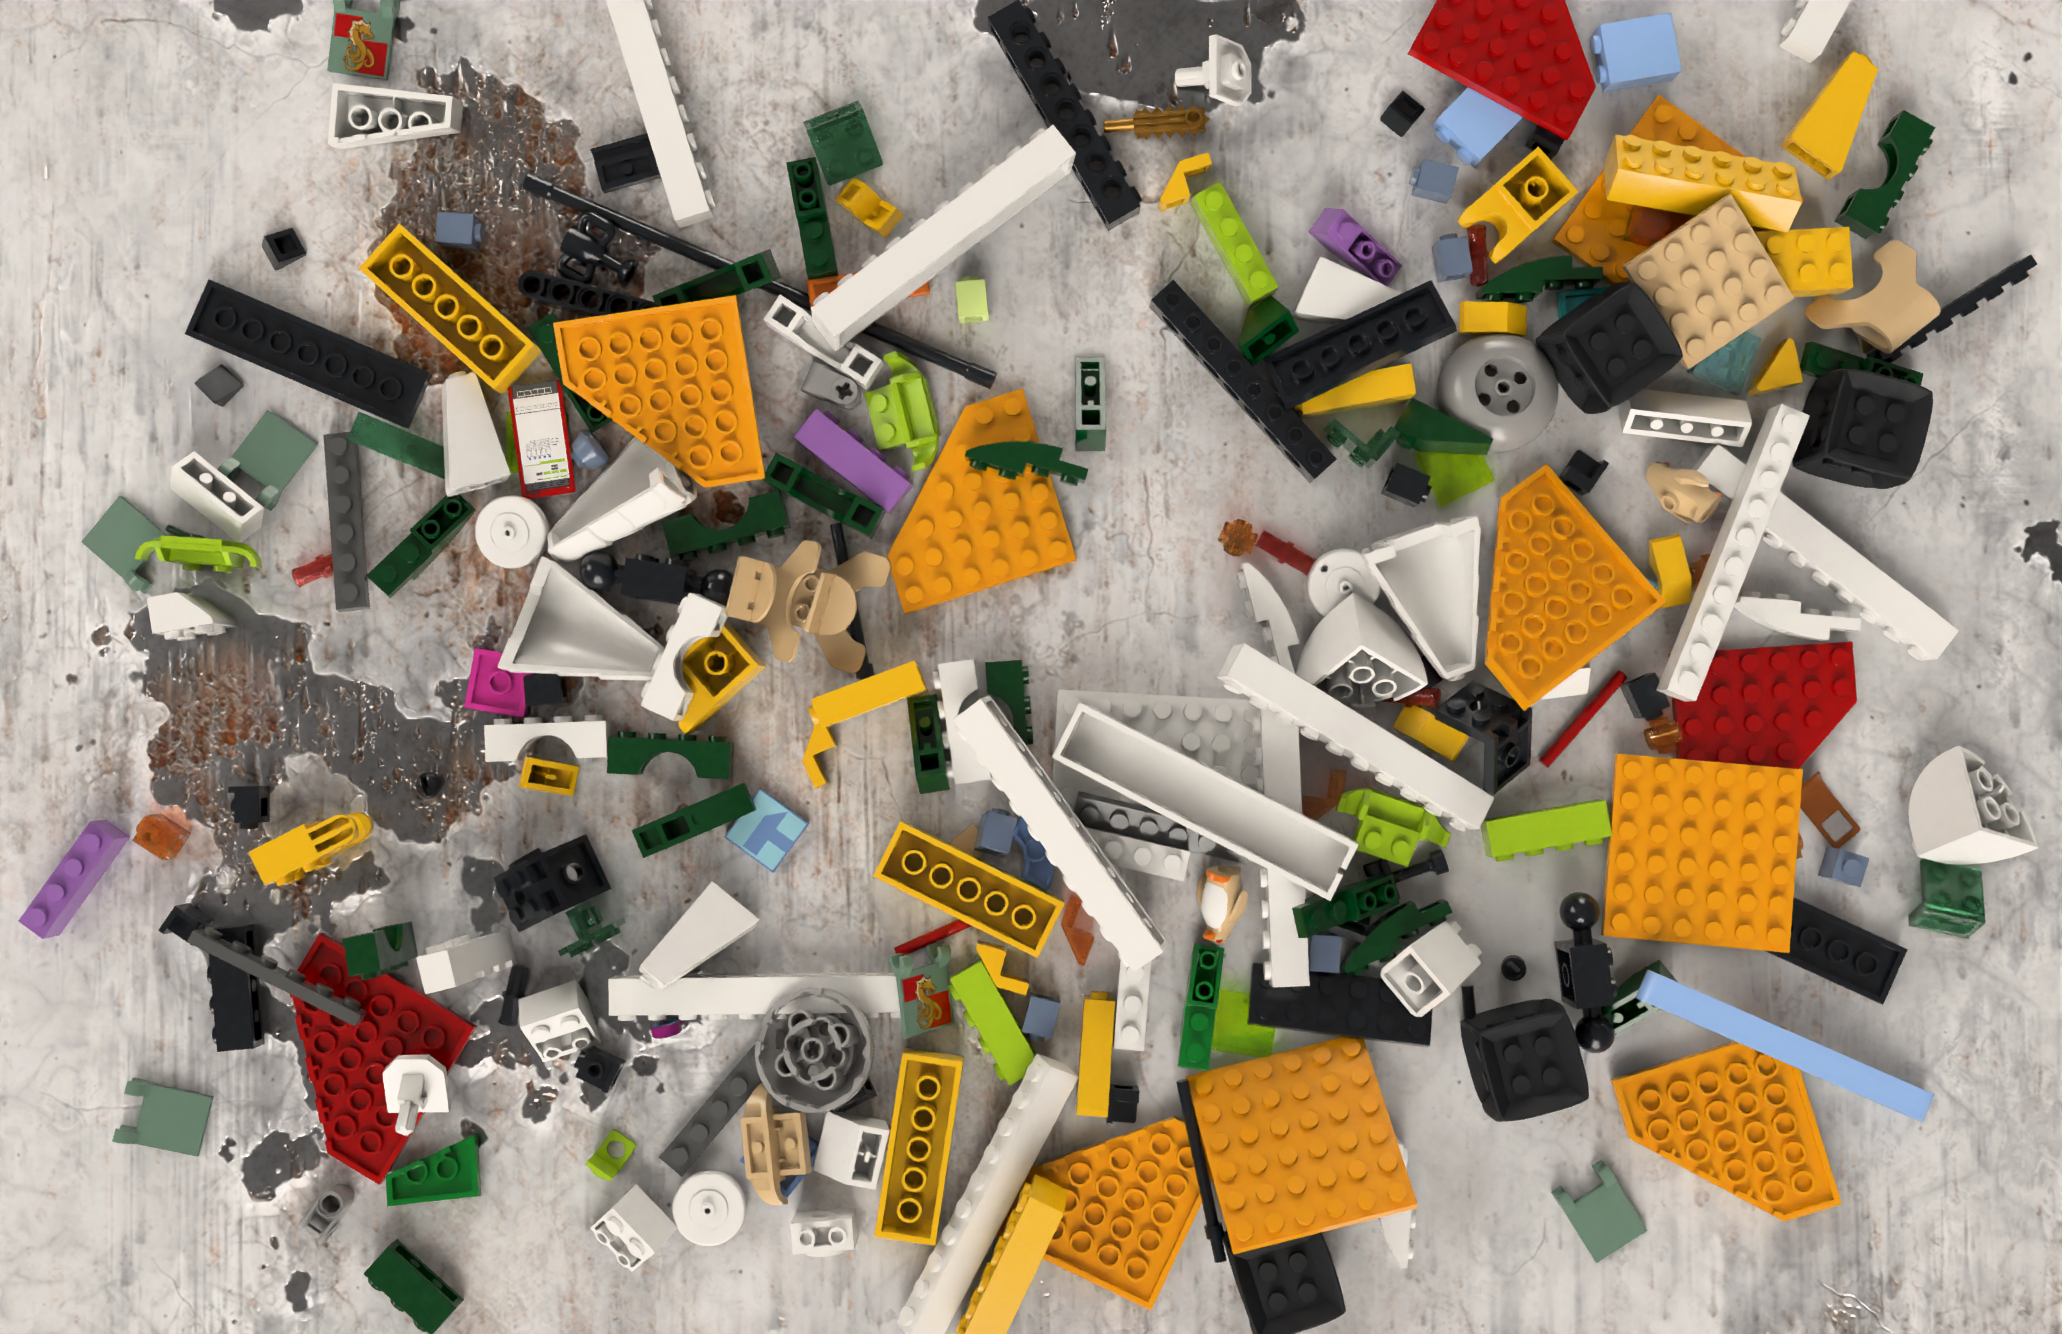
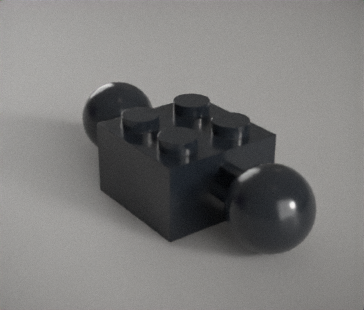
(654, 581)
(1586, 972)

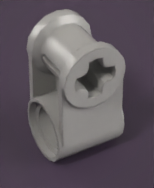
(827, 384)
(324, 1216)

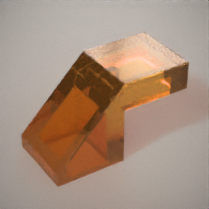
(1317, 807)
(1078, 939)

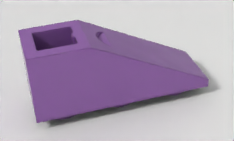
(1354, 245)

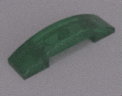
(398, 444)

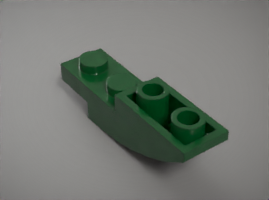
(812, 218)
(1528, 279)
(544, 336)
(1821, 359)
(1014, 456)
(423, 545)
(694, 820)
(1348, 903)
(1382, 935)

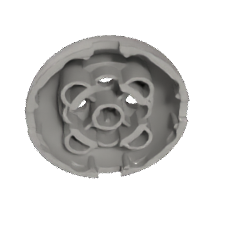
(1465, 379)
(786, 1069)

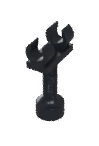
(1435, 863)

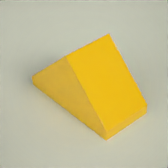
(1779, 370)
(549, 775)

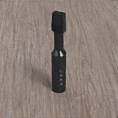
(1468, 1002)

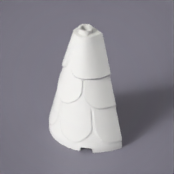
(621, 501)
(1434, 588)
(576, 633)

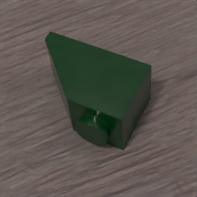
(1265, 330)

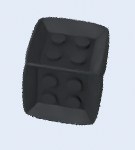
(1610, 347)
(1864, 429)
(1524, 1060)
(1287, 1285)

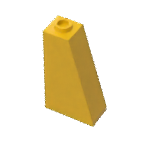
(1831, 120)
(1370, 390)
(867, 695)
(1095, 1055)

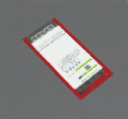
(541, 439)

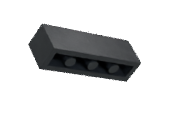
(235, 997)

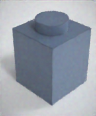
(1433, 180)
(459, 231)
(1451, 258)
(995, 832)
(1843, 866)
(1324, 952)
(1040, 1017)

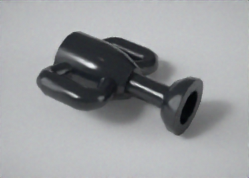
(589, 250)

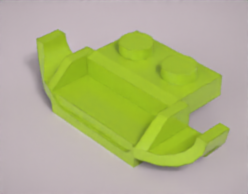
(905, 412)
(200, 552)
(1390, 824)

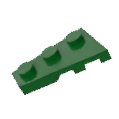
(438, 1177)

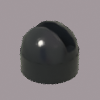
(434, 783)
(1507, 970)

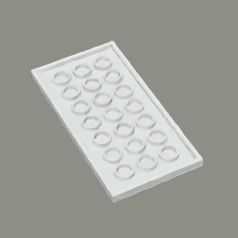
(1201, 727)

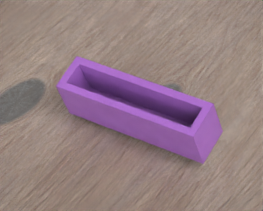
(853, 461)
(74, 879)

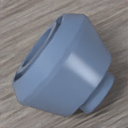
(589, 450)

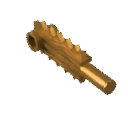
(1161, 122)

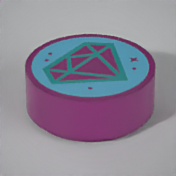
(666, 1028)

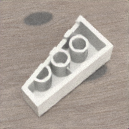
(381, 116)
(465, 960)

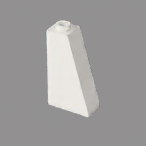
(1338, 294)
(470, 441)
(700, 933)

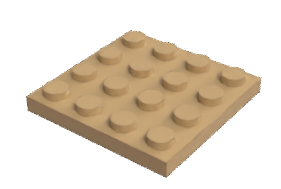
(1710, 280)

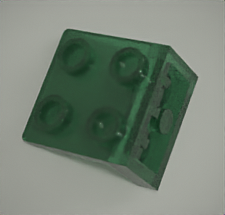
(843, 143)
(1360, 453)
(1950, 899)

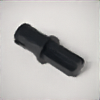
(514, 991)

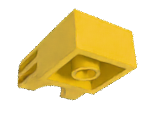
(1514, 209)
(712, 685)
(309, 847)

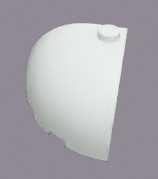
(1361, 656)
(1965, 813)

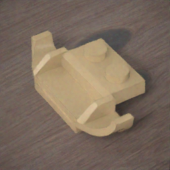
(773, 1145)

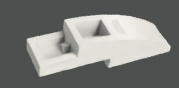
(1267, 606)
(1788, 618)
(1397, 1227)

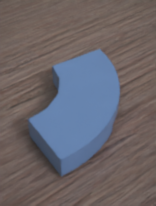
(1036, 865)

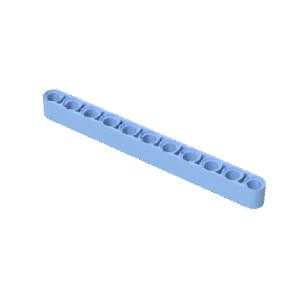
(1784, 1045)

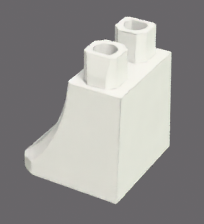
(1431, 968)

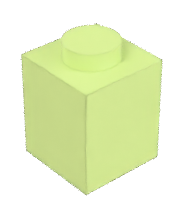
(971, 300)

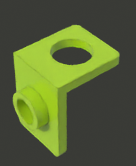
(605, 1165)

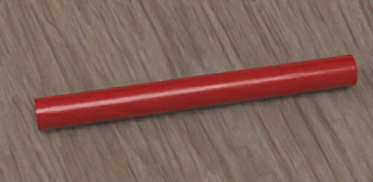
(1583, 718)
(931, 937)

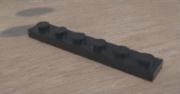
(1964, 305)

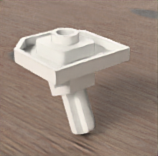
(1224, 74)
(415, 1086)

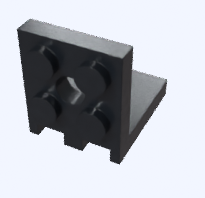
(1496, 723)
(541, 883)

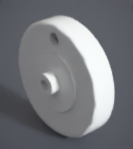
(512, 531)
(1337, 576)
(709, 1207)

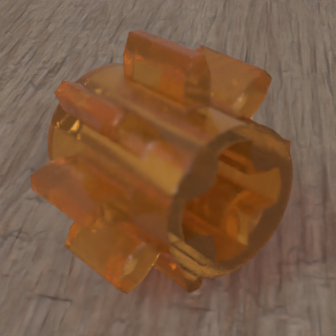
(1237, 537)
(1663, 735)

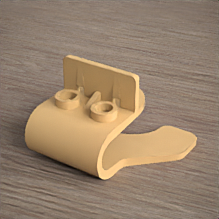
(1889, 311)
(766, 592)
(828, 603)

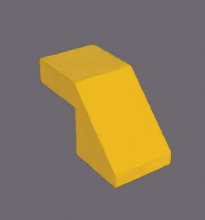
(1177, 190)
(868, 207)
(1492, 317)
(1671, 568)
(1431, 733)
(819, 742)
(993, 959)

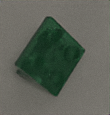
(586, 924)

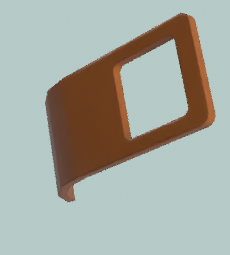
(1820, 804)

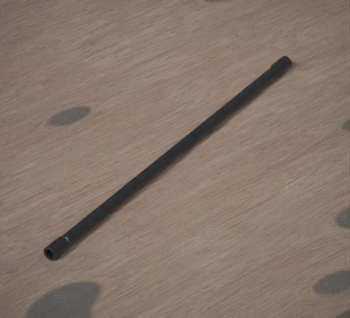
(550, 191)

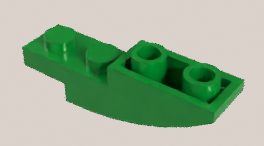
(1200, 1007)

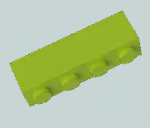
(1234, 244)
(1546, 828)
(994, 1020)

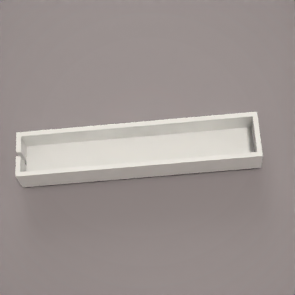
(942, 237)
(1205, 801)

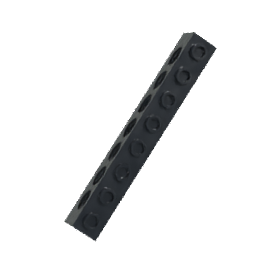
(1017, 19)
(1241, 381)

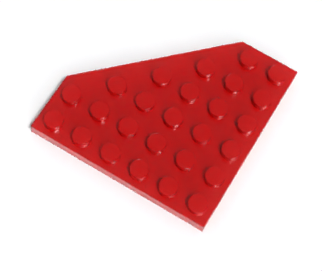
(1513, 54)
(1767, 704)
(350, 1059)

